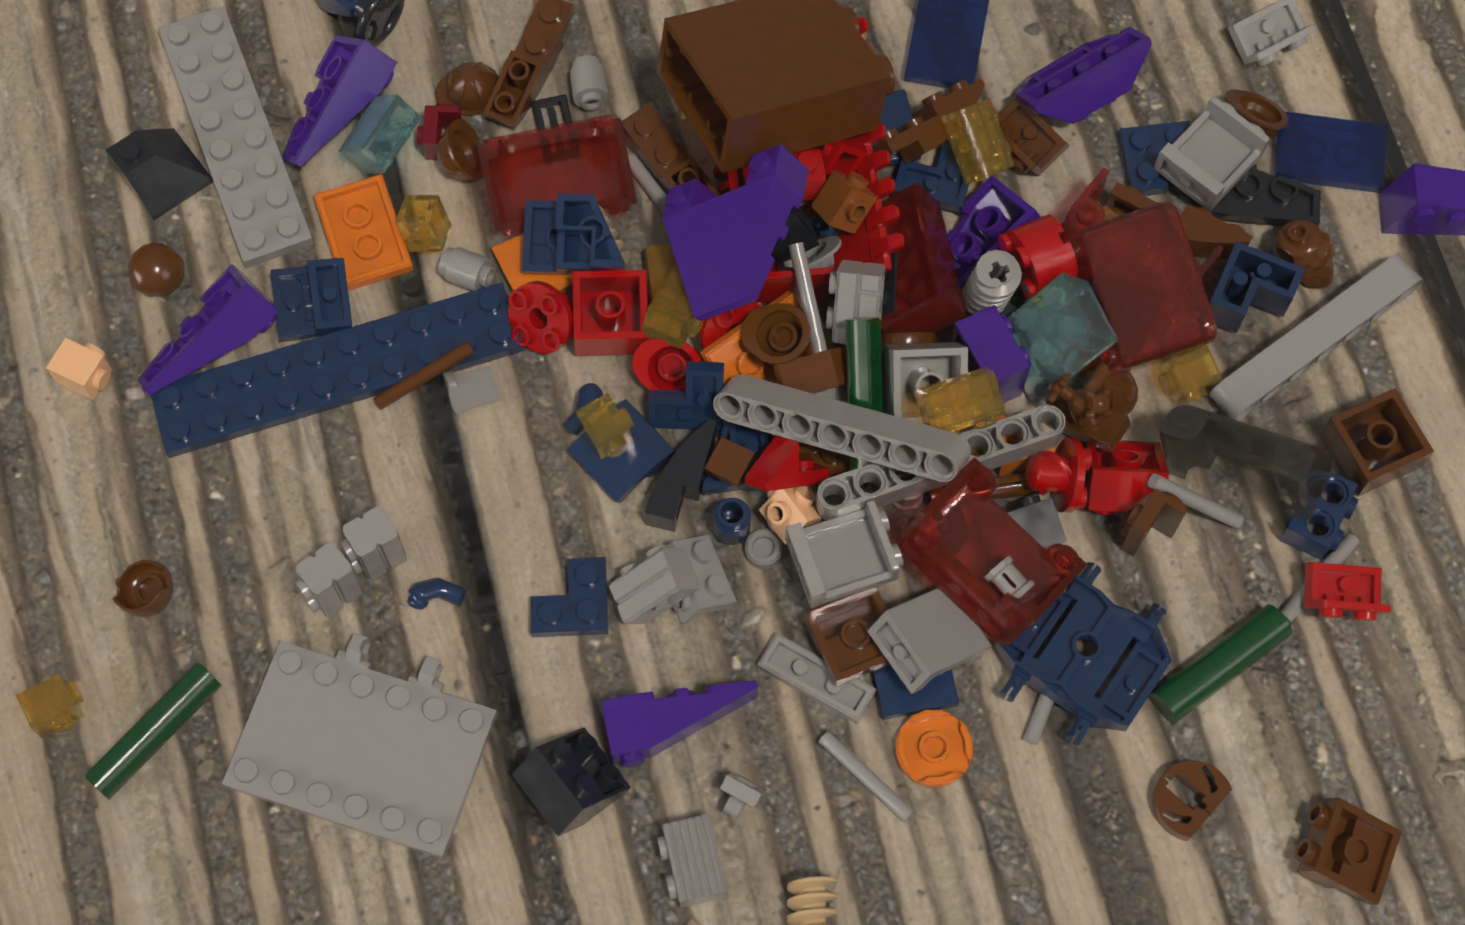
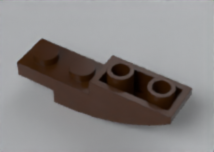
(530, 63)
(926, 128)
(661, 151)
(1201, 227)

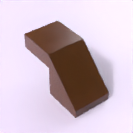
(815, 372)

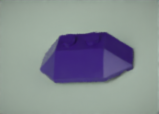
(1086, 77)

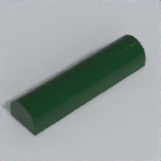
(864, 367)
(1221, 663)
(152, 731)

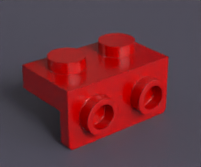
(1344, 589)

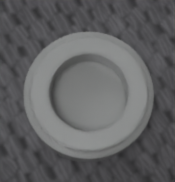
(763, 549)

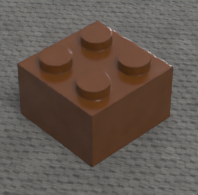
(1376, 441)

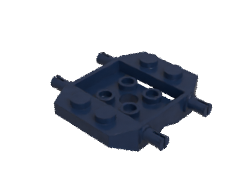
(1074, 678)

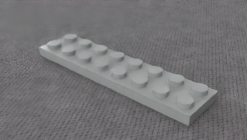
(235, 137)

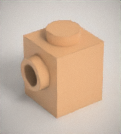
(80, 368)

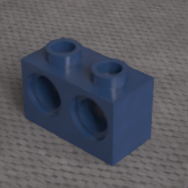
(1326, 517)

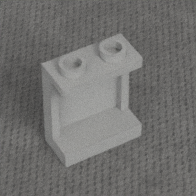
(1212, 153)
(844, 554)
(927, 638)

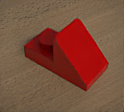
(783, 468)

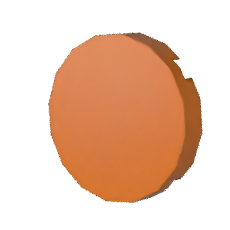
(934, 748)

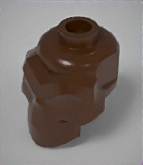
(1309, 248)

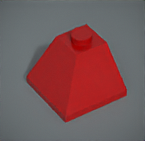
(1122, 477)

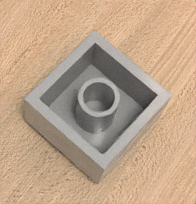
(915, 367)

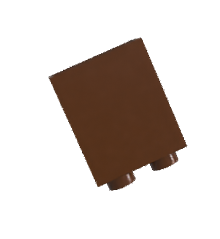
(772, 76)

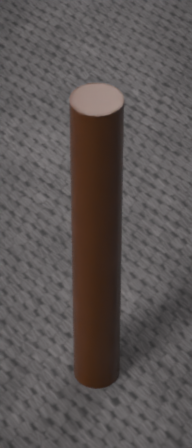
(424, 375)

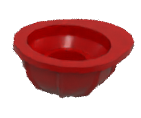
(663, 365)

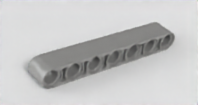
(1316, 337)
(842, 427)
(988, 439)

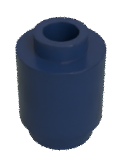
(731, 521)

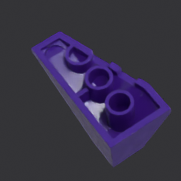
(349, 80)
(986, 216)
(230, 316)
(645, 726)

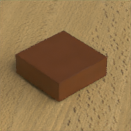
(729, 462)

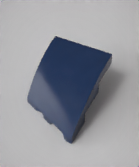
(568, 237)

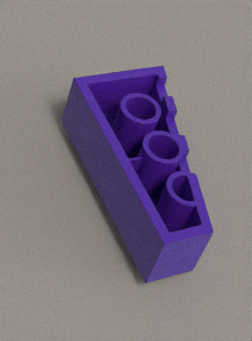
(1424, 202)

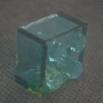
(1063, 327)

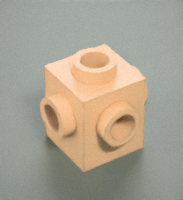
(790, 507)

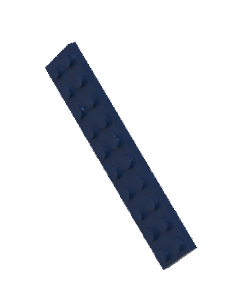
(330, 370)

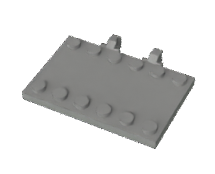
(362, 746)

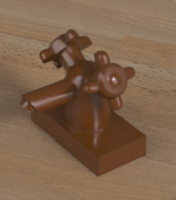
(1088, 411)

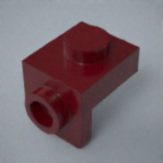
(435, 119)

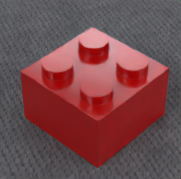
(609, 311)

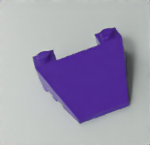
(729, 238)

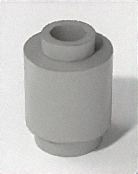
(588, 82)
(466, 268)

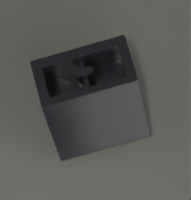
(570, 780)

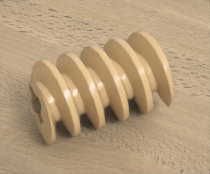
(810, 900)

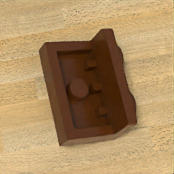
(1030, 138)
(1162, 512)

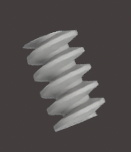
(992, 282)

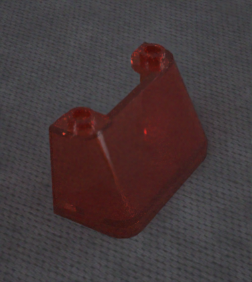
(555, 159)
(1146, 286)
(969, 534)

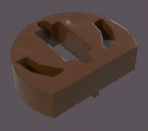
(1168, 803)

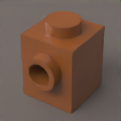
(844, 201)

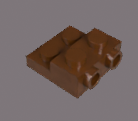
(842, 634)
(1348, 849)

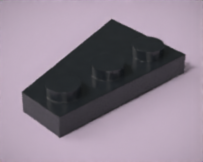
(1269, 200)

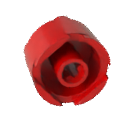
(1039, 253)

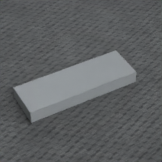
(811, 677)

